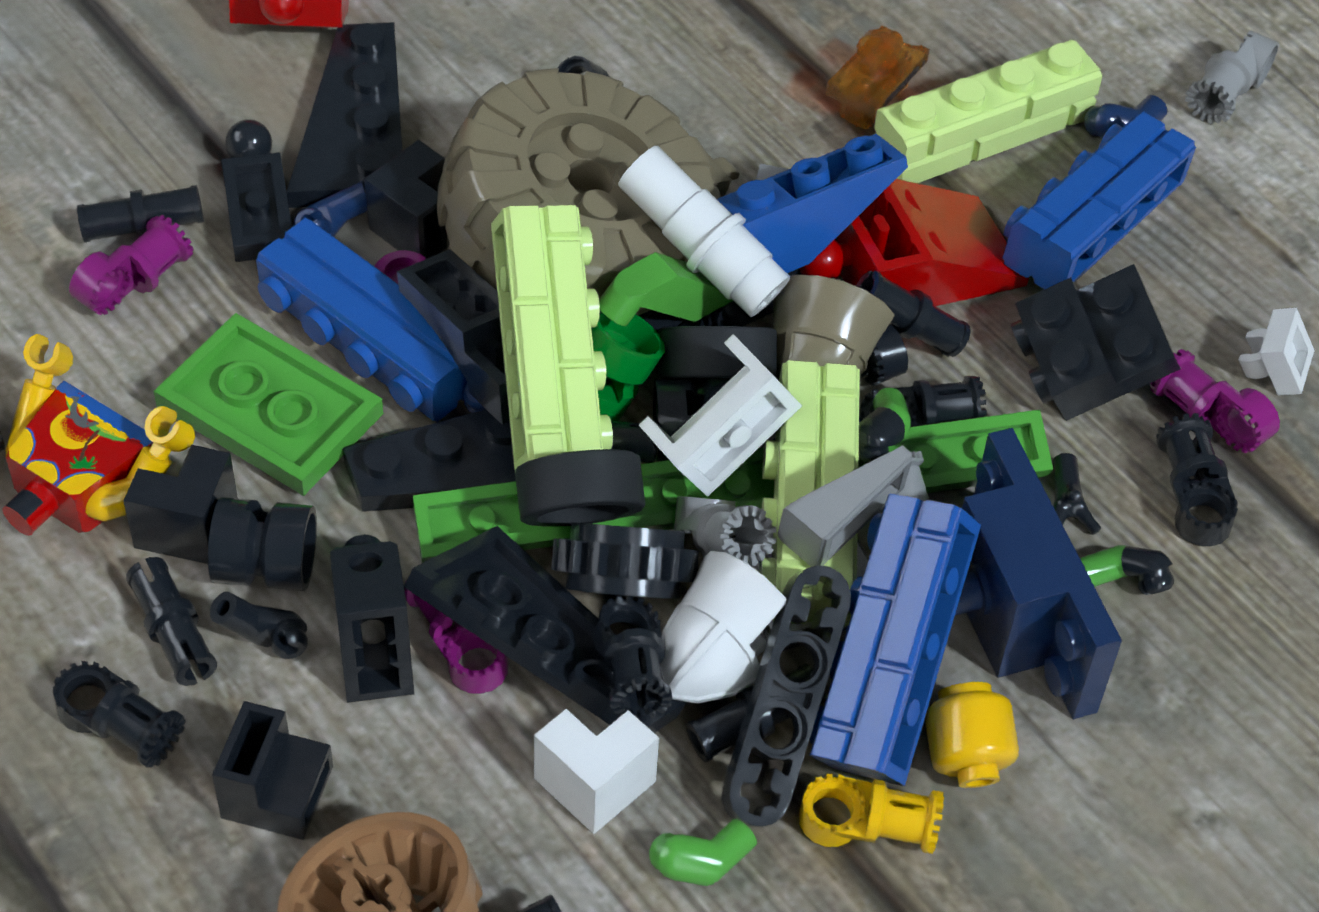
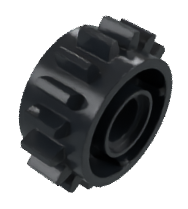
(625, 560)

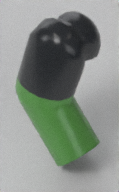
(884, 426)
(1124, 561)

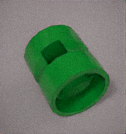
(629, 358)

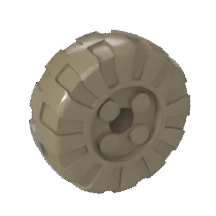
(562, 144)

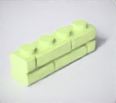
(991, 110)
(548, 332)
(808, 453)

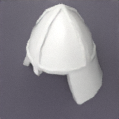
(717, 630)

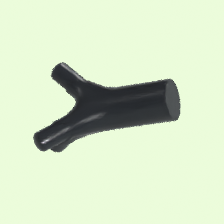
(1068, 493)

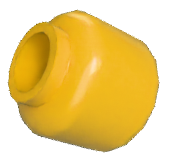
(971, 734)

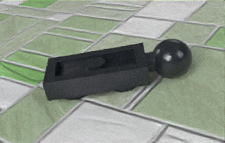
(254, 189)

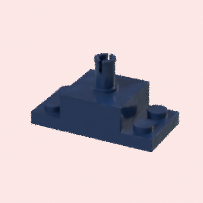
(1029, 585)

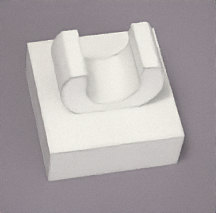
(1280, 352)

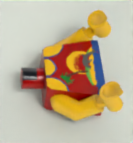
(75, 453)

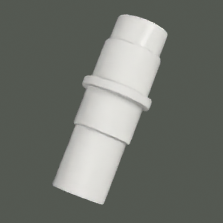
(704, 231)

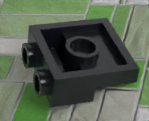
(1093, 341)

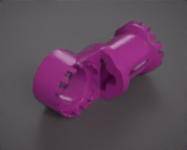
(105, 280)
(1220, 404)
(454, 643)

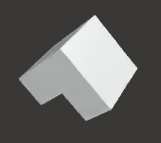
(595, 773)

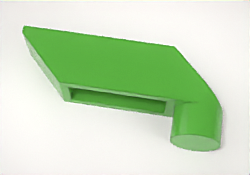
(661, 286)

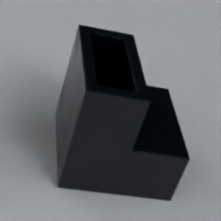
(404, 201)
(176, 512)
(270, 775)

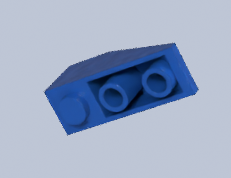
(815, 199)

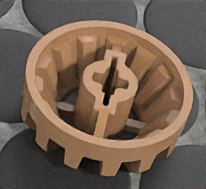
(381, 865)

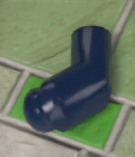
(1101, 118)
(336, 209)

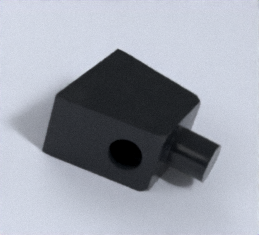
(372, 588)

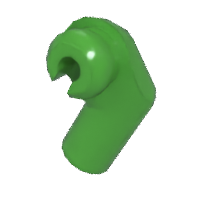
(699, 859)

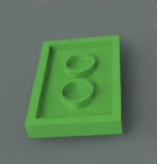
(269, 403)

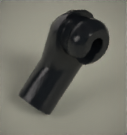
(261, 624)

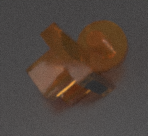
(875, 75)

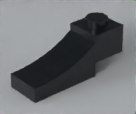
(467, 321)

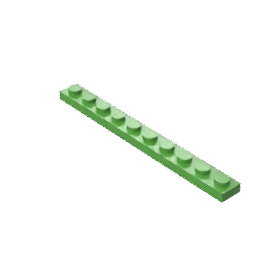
(949, 463)

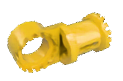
(873, 813)

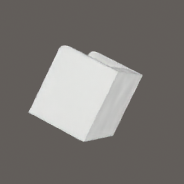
(727, 425)

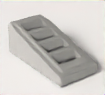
(834, 513)

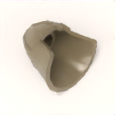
(827, 322)

